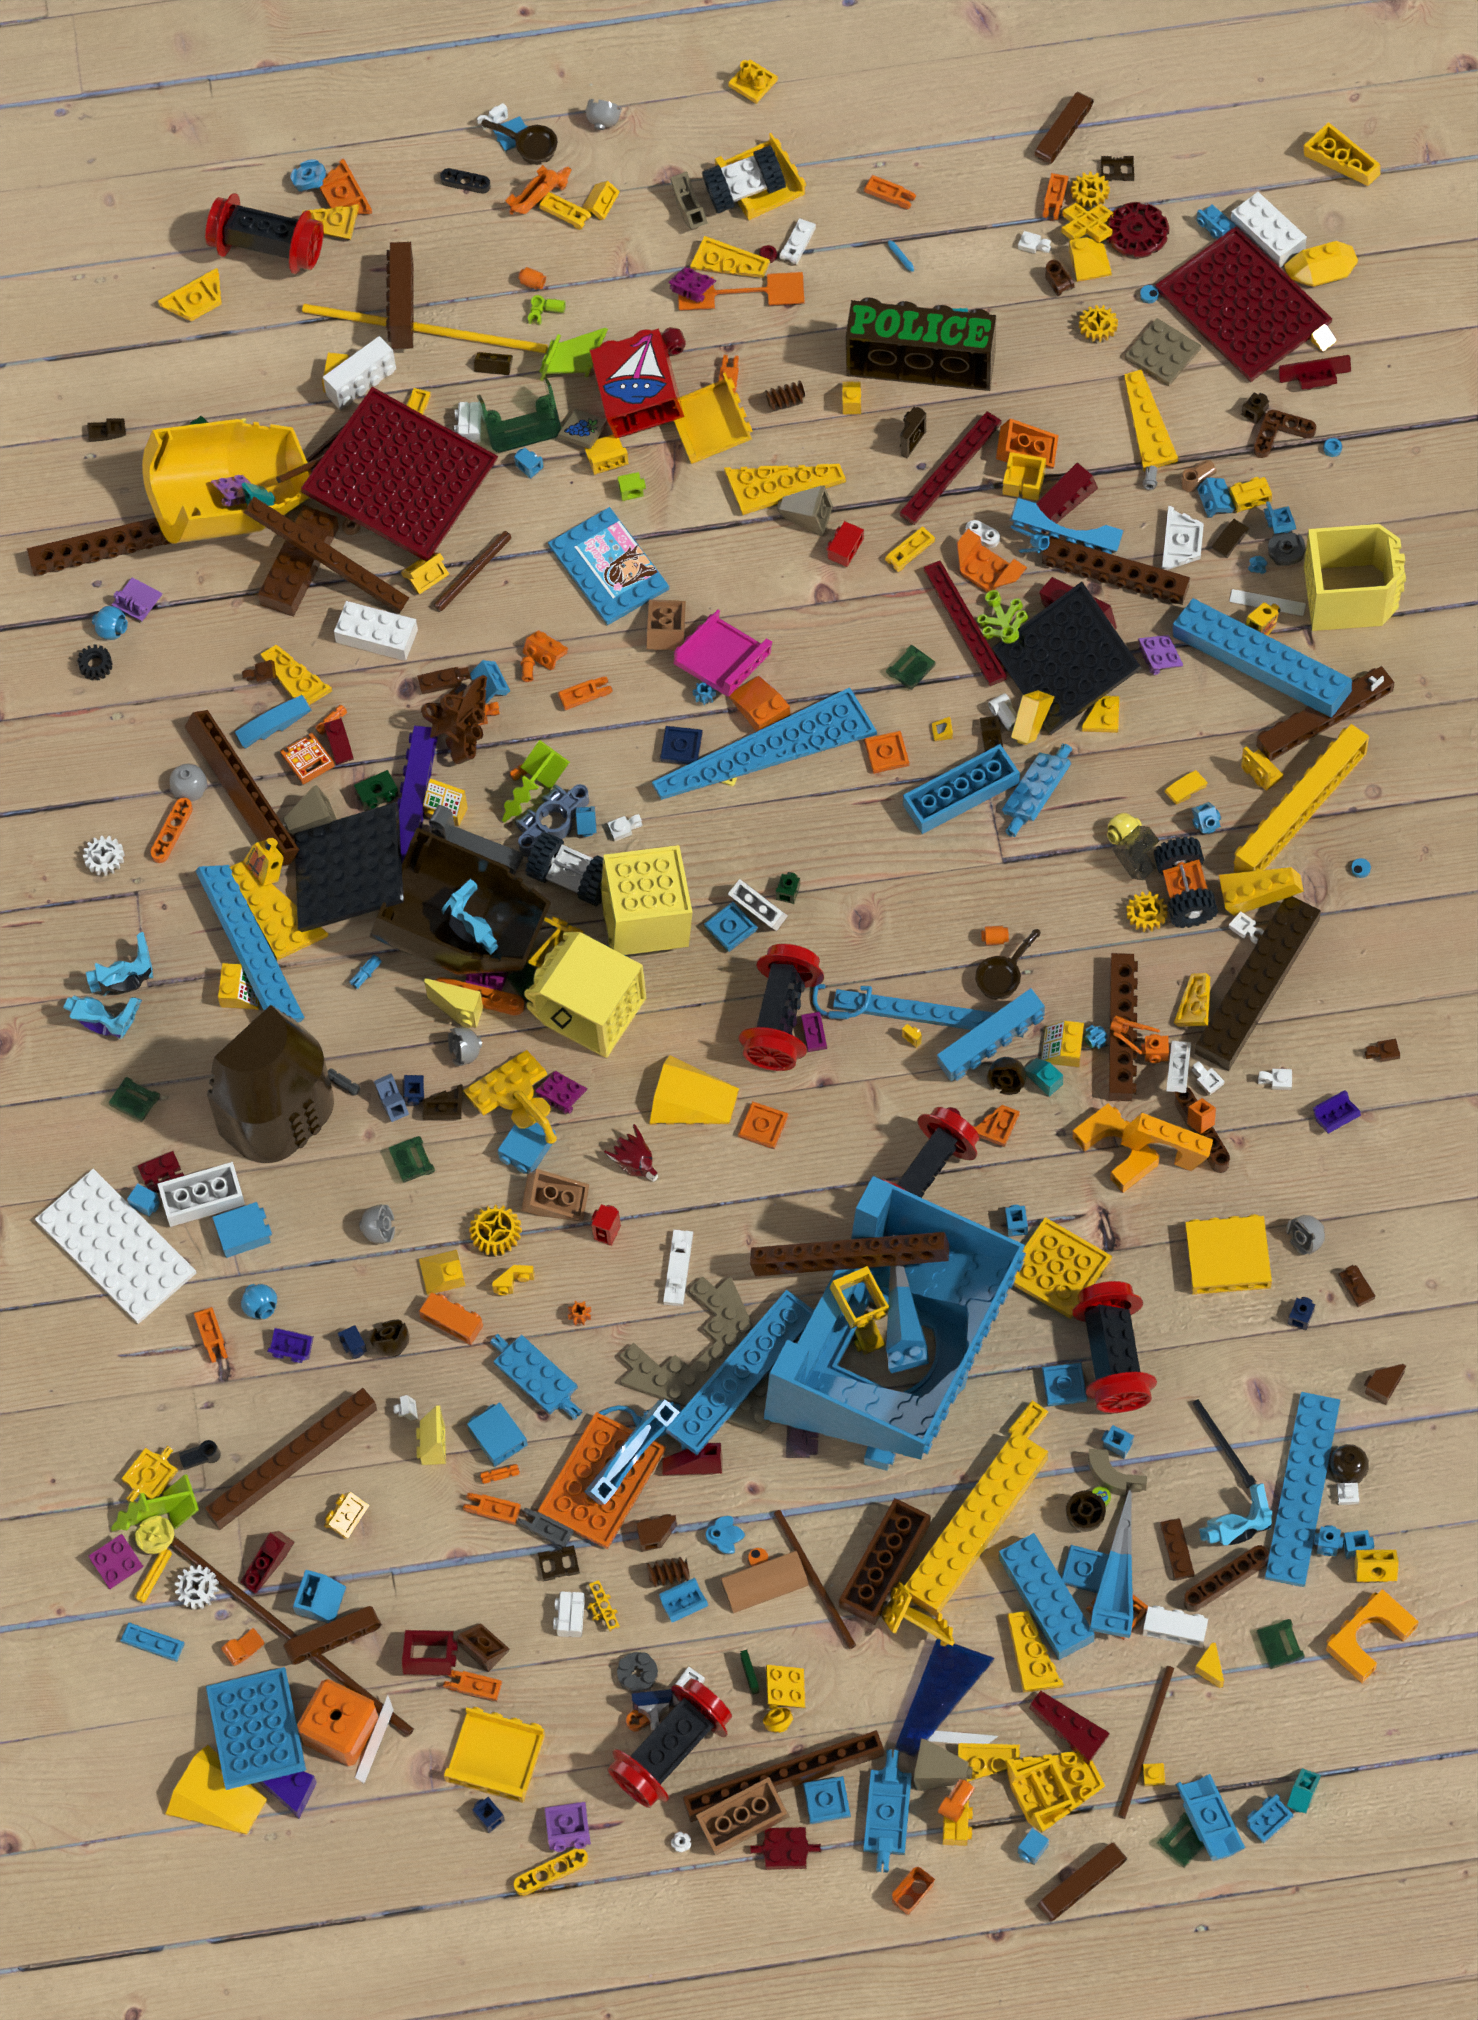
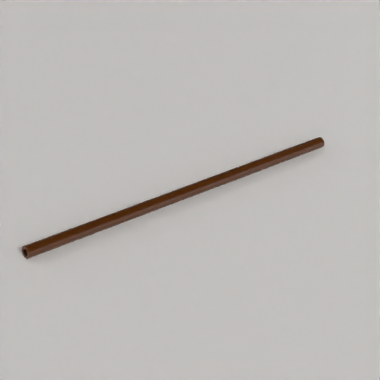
(286, 1632)

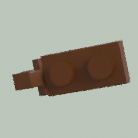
(442, 679)

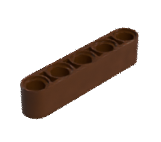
(1064, 127)
(1216, 1152)
(1231, 1570)
(332, 1635)
(1082, 1881)

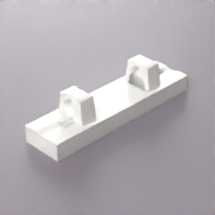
(1178, 1066)
(678, 1268)

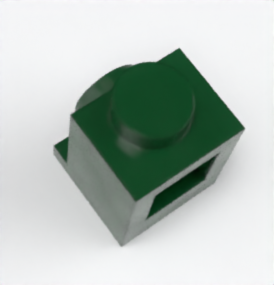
(788, 893)

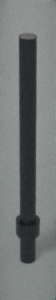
(1248, 1480)

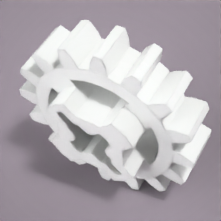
(94, 855)
(202, 1581)

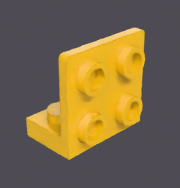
(607, 454)
(1260, 768)

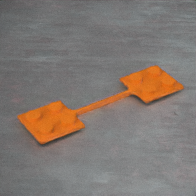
(781, 290)

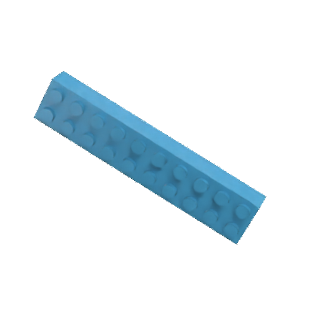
(1262, 657)

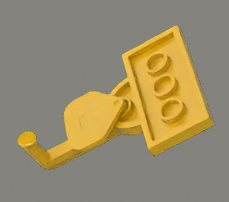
(513, 1089)

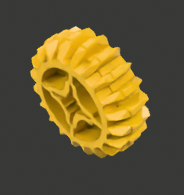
(482, 1223)

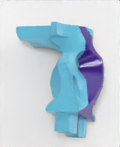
(93, 1015)

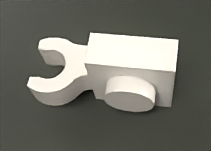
(496, 115)
(1032, 242)
(622, 827)
(1280, 1079)
(1208, 1080)

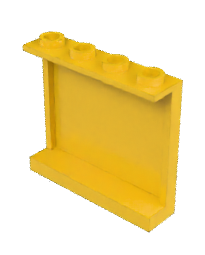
(763, 201)
(712, 421)
(1228, 1254)
(495, 1754)

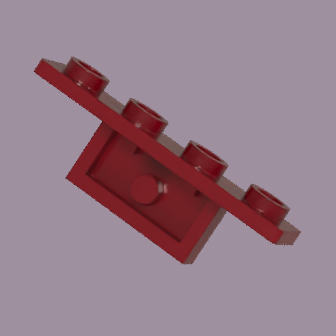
(1315, 372)

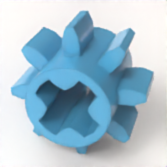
(704, 693)
(1095, 1036)

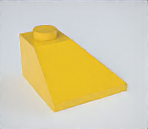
(1088, 259)
(442, 1272)

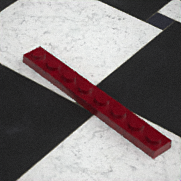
(950, 468)
(965, 623)

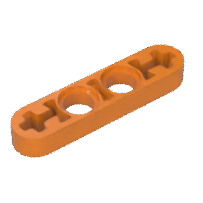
(175, 831)

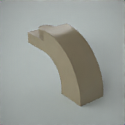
(687, 202)
(1111, 1478)

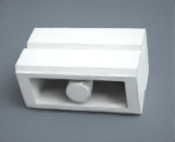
(468, 421)
(570, 1614)

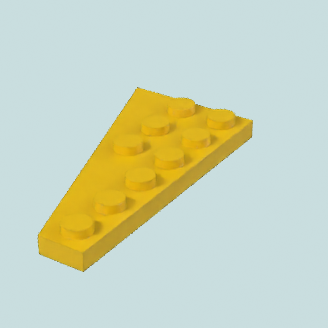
(769, 484)
(274, 914)

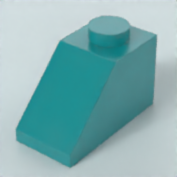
(259, 492)
(1044, 1076)
(1303, 1791)

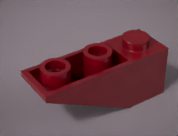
(687, 1463)
(267, 1560)

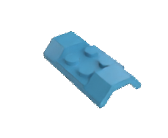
(1210, 1818)

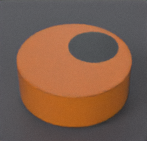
(757, 1556)

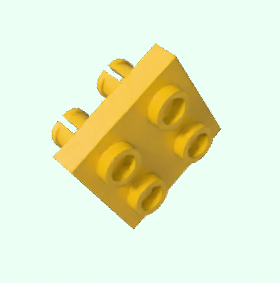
(752, 80)

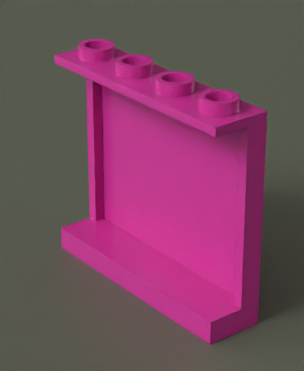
(721, 654)

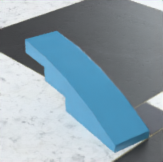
(273, 720)

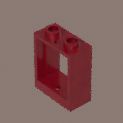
(428, 1666)

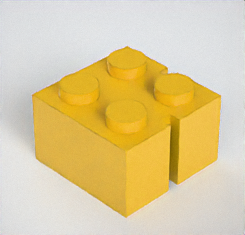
(1024, 476)

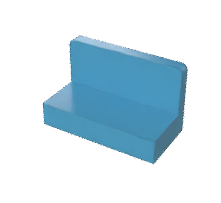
(495, 681)

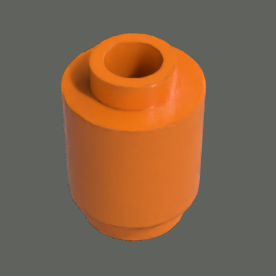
(532, 278)
(995, 935)

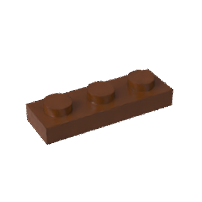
(1177, 1549)

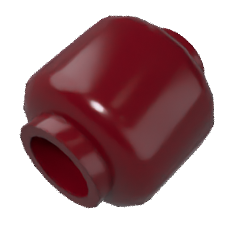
(674, 340)

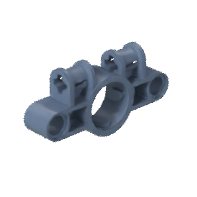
(555, 801)

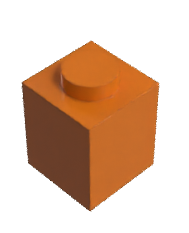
(1201, 1115)

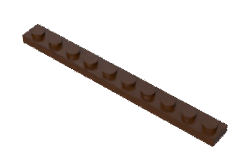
(326, 555)

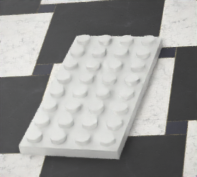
(115, 1246)

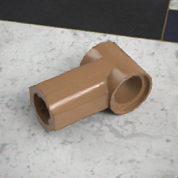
(1194, 476)

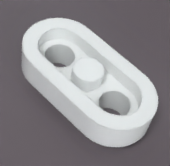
(984, 531)

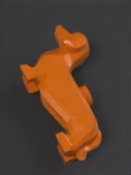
(538, 188)

